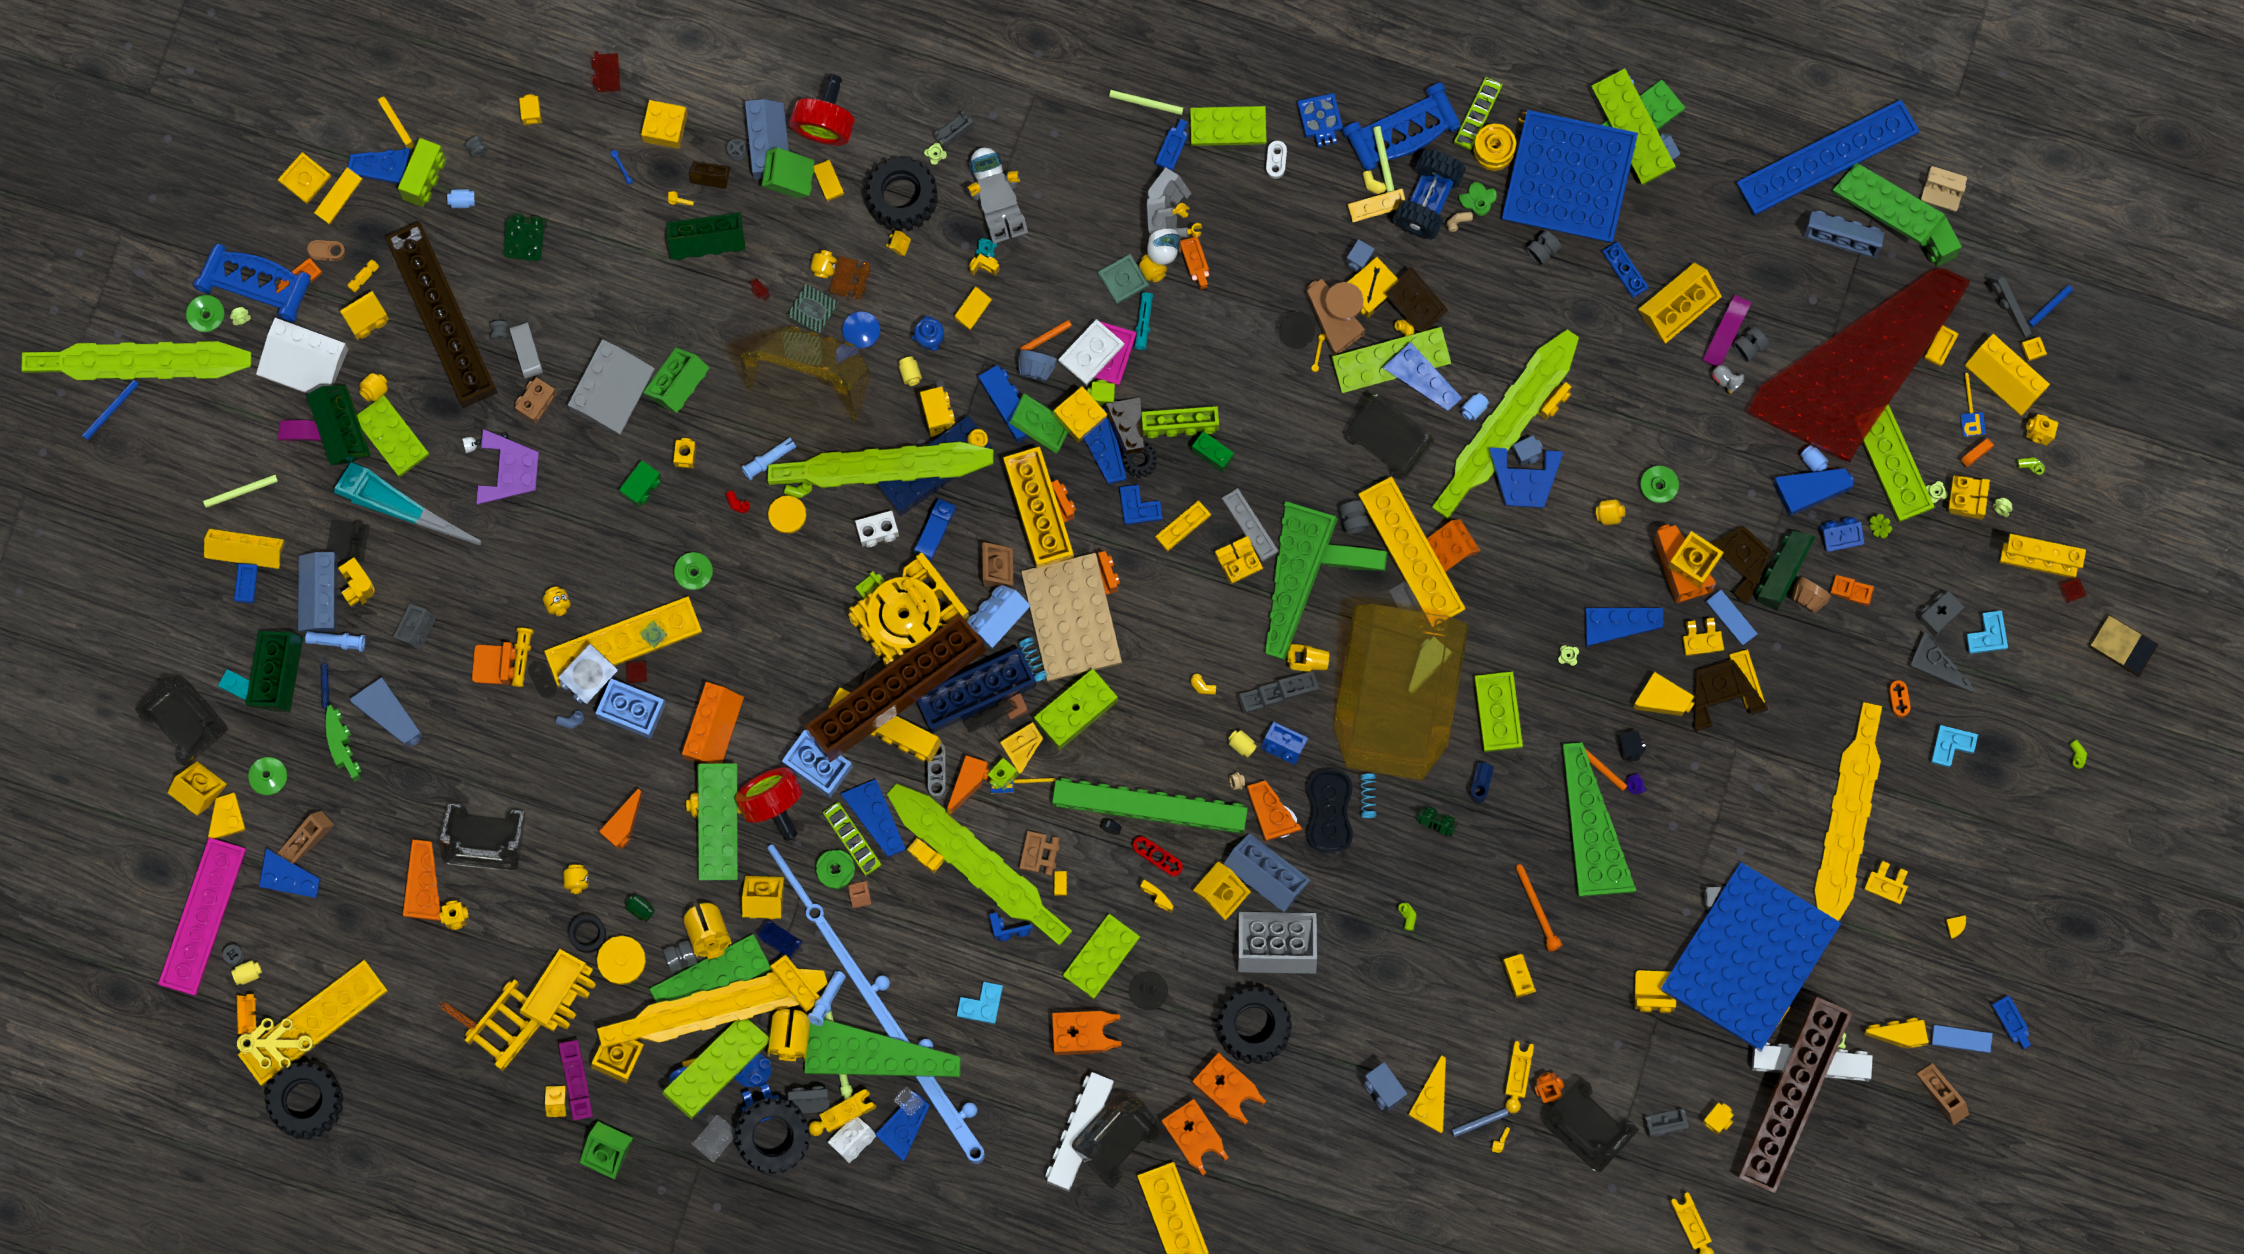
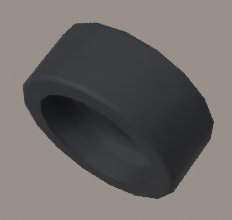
(587, 919)

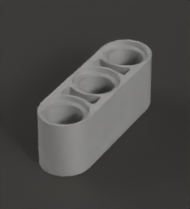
(526, 350)
(939, 779)

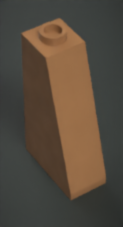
(1337, 333)

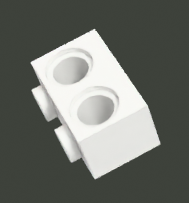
(875, 524)

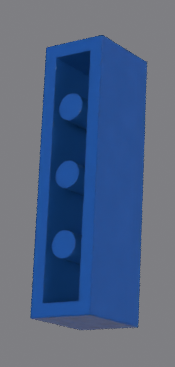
(1003, 397)

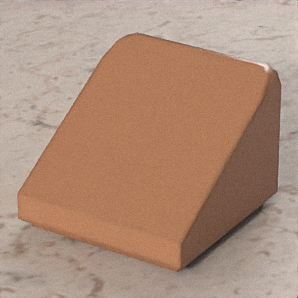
(1021, 710)
(859, 894)

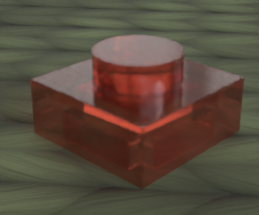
(759, 290)
(2073, 590)
(637, 672)

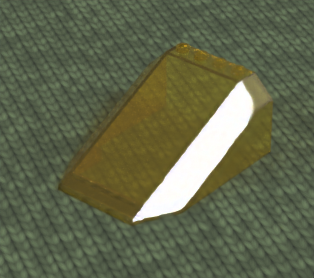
(815, 356)
(1398, 689)

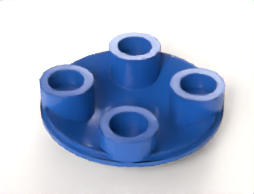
(861, 329)
(756, 1072)

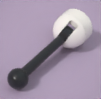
(470, 443)

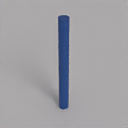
(110, 410)

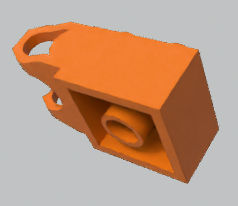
(1090, 1032)
(1232, 1093)
(1199, 1140)

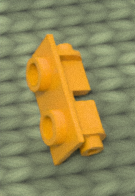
(245, 1014)

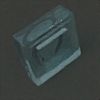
(653, 634)

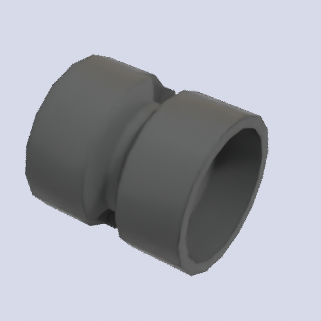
(1543, 248)
(1751, 344)
(1354, 518)
(680, 956)

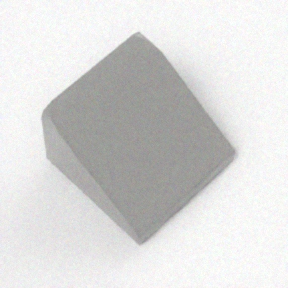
(1710, 895)

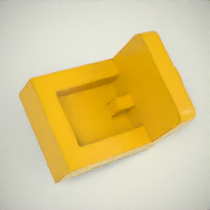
(988, 264)
(555, 1101)

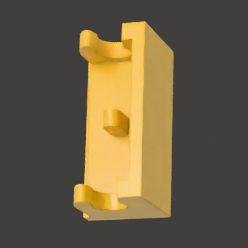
(1518, 976)

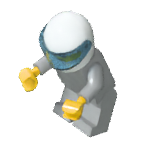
(996, 194)
(1165, 239)

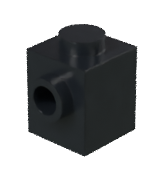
(1631, 746)

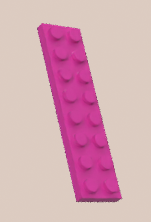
(202, 917)

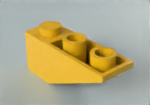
(1904, 1035)

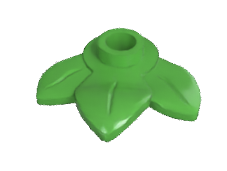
(1478, 196)

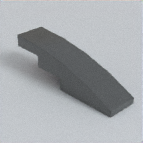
(1278, 692)

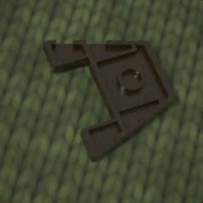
(1746, 556)
(1723, 684)

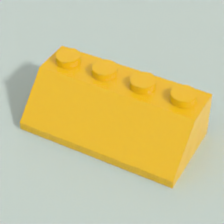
(1680, 302)
(2007, 375)

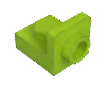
(869, 585)

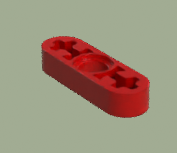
(1172, 860)

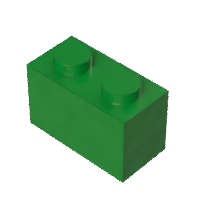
(1212, 452)
(640, 484)

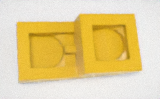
(1161, 900)

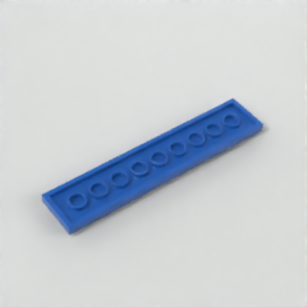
(1827, 157)

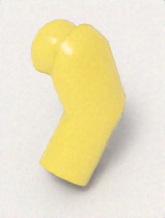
(1373, 185)

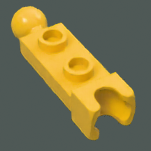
(1518, 1076)
(842, 1113)
(1692, 1224)

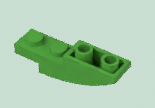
(338, 737)

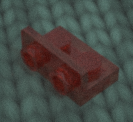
(607, 72)

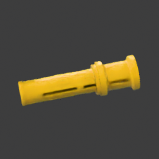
(518, 680)

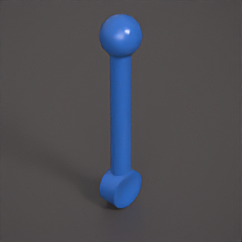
(614, 154)

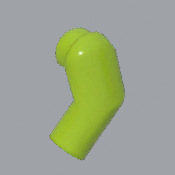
(2031, 463)
(2080, 755)

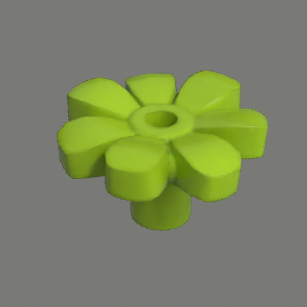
(1880, 526)

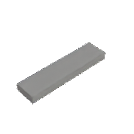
(1250, 525)

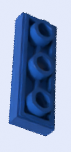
(1630, 279)

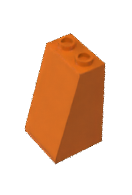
(1668, 542)

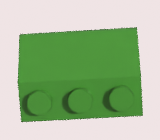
(676, 379)

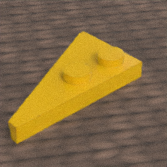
(1430, 1103)

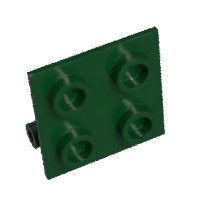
(1446, 822)

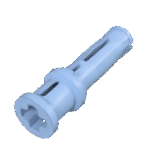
(760, 463)
(344, 641)
(823, 1005)

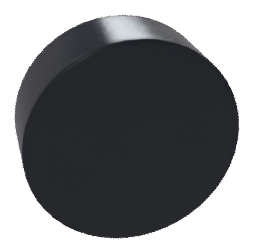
(1111, 827)

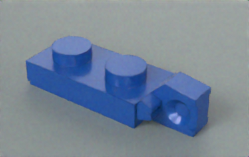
(1172, 146)
(2012, 1021)

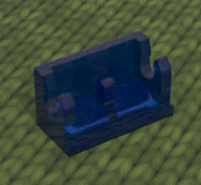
(780, 939)

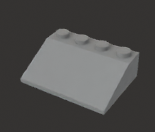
(610, 387)
(1277, 942)

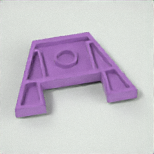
(516, 469)

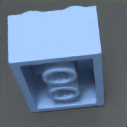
(998, 615)
(630, 708)
(814, 768)

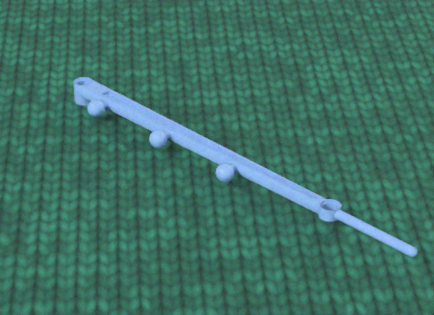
(929, 1084)

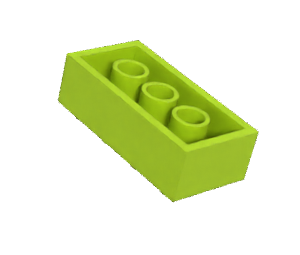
(1062, 723)

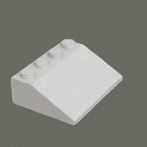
(300, 357)

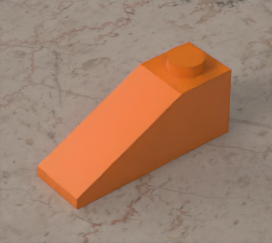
(969, 781)
(620, 826)

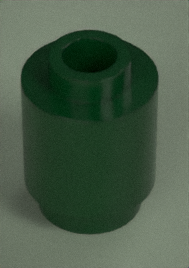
(639, 908)

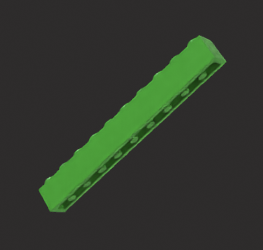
(1149, 806)

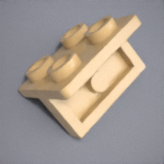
(1944, 189)

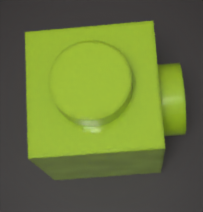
(1102, 392)
(1002, 775)

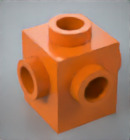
(1547, 1092)

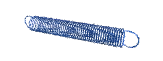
(324, 682)

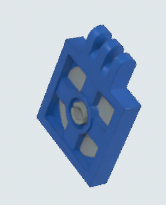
(1320, 118)

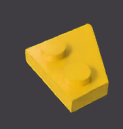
(1022, 746)
(226, 817)

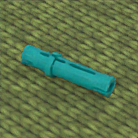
(1143, 322)

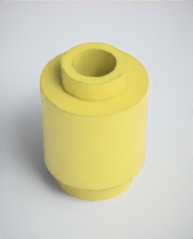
(910, 371)
(1242, 743)
(246, 972)

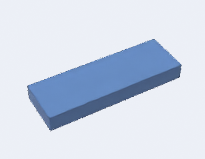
(1731, 618)
(1961, 1039)

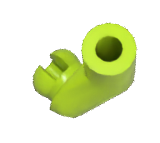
(799, 491)
(1409, 914)

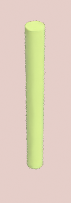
(1146, 102)
(1383, 159)
(240, 491)

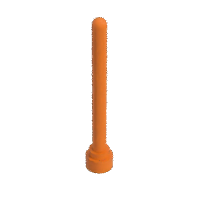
(1553, 942)

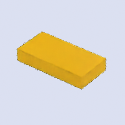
(828, 180)
(1941, 346)

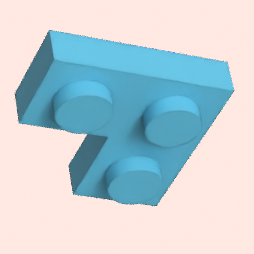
(1992, 639)
(1950, 740)
(982, 1010)

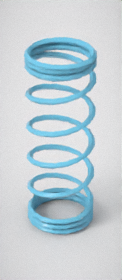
(1025, 643)
(1367, 814)

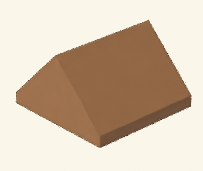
(997, 565)

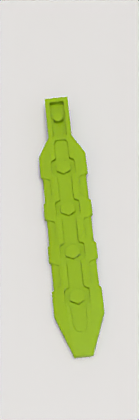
(134, 360)
(1509, 419)
(878, 465)
(973, 859)

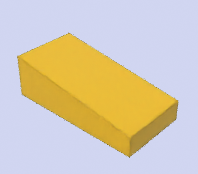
(1060, 883)

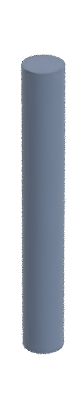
(1480, 1122)

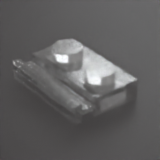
(715, 1138)

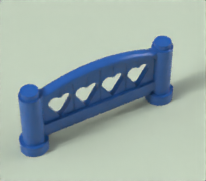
(1436, 105)
(287, 300)

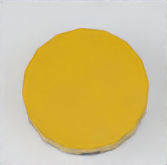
(787, 514)

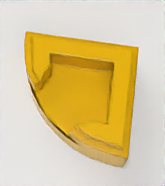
(1956, 926)

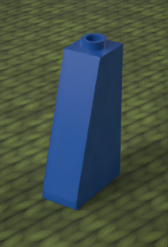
(1810, 489)

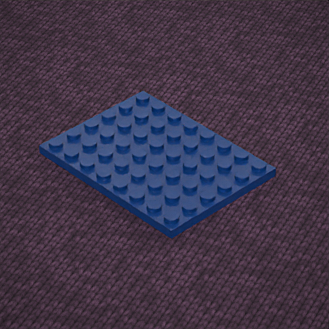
(1750, 956)

